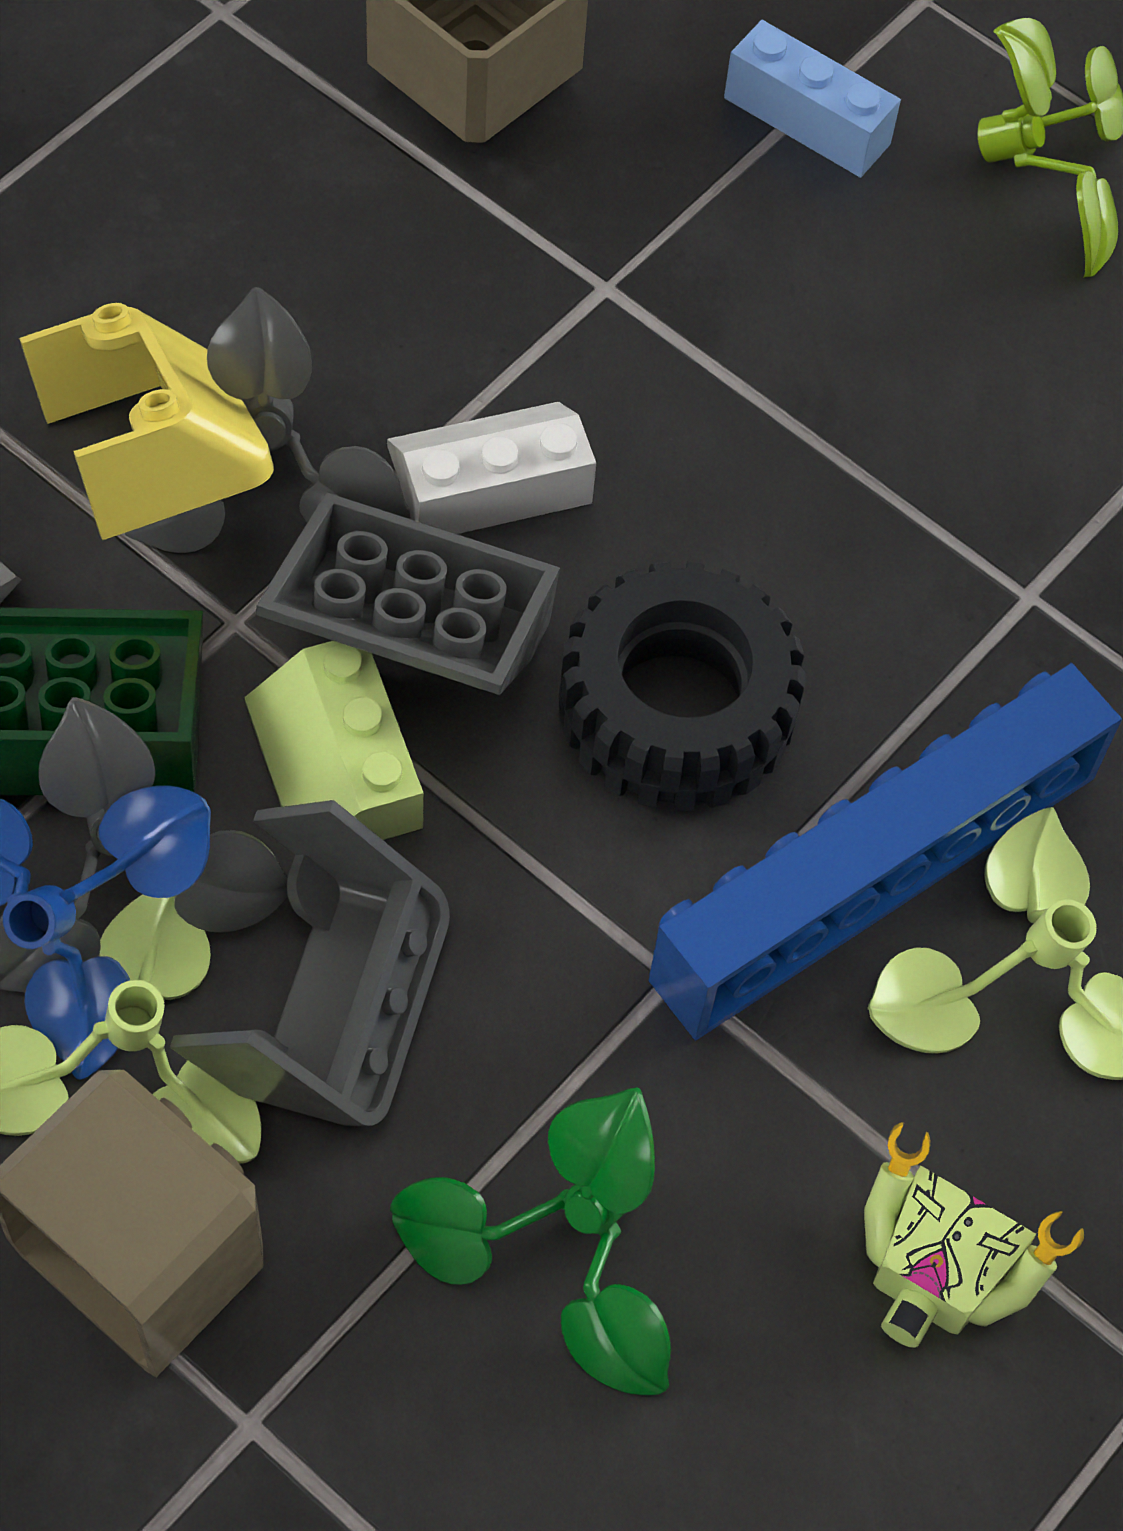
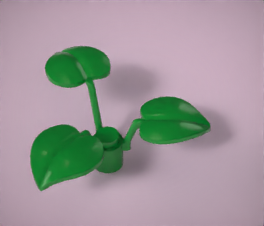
(610, 1159)

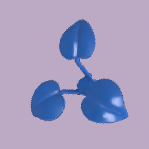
(163, 848)

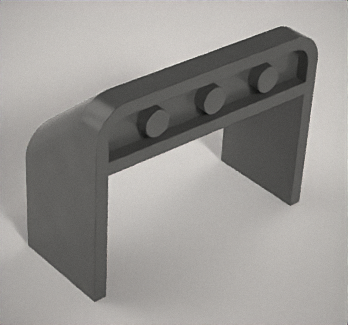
(357, 981)

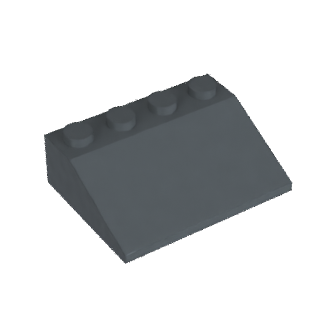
(413, 594)

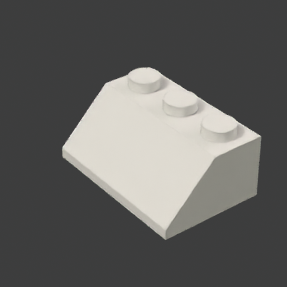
(495, 468)

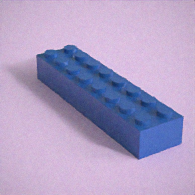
(879, 849)

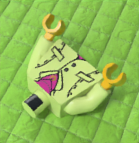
(949, 1252)

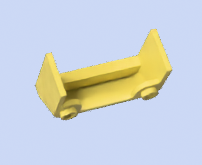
(186, 439)

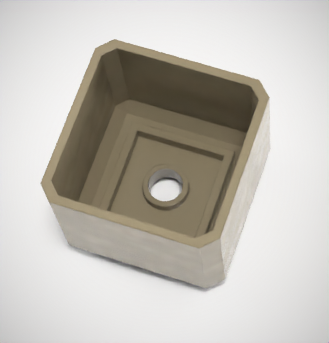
(476, 59)
(132, 1217)

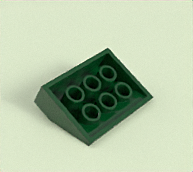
(121, 659)

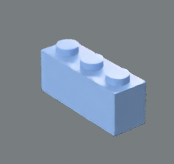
(811, 98)

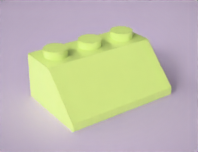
(337, 738)

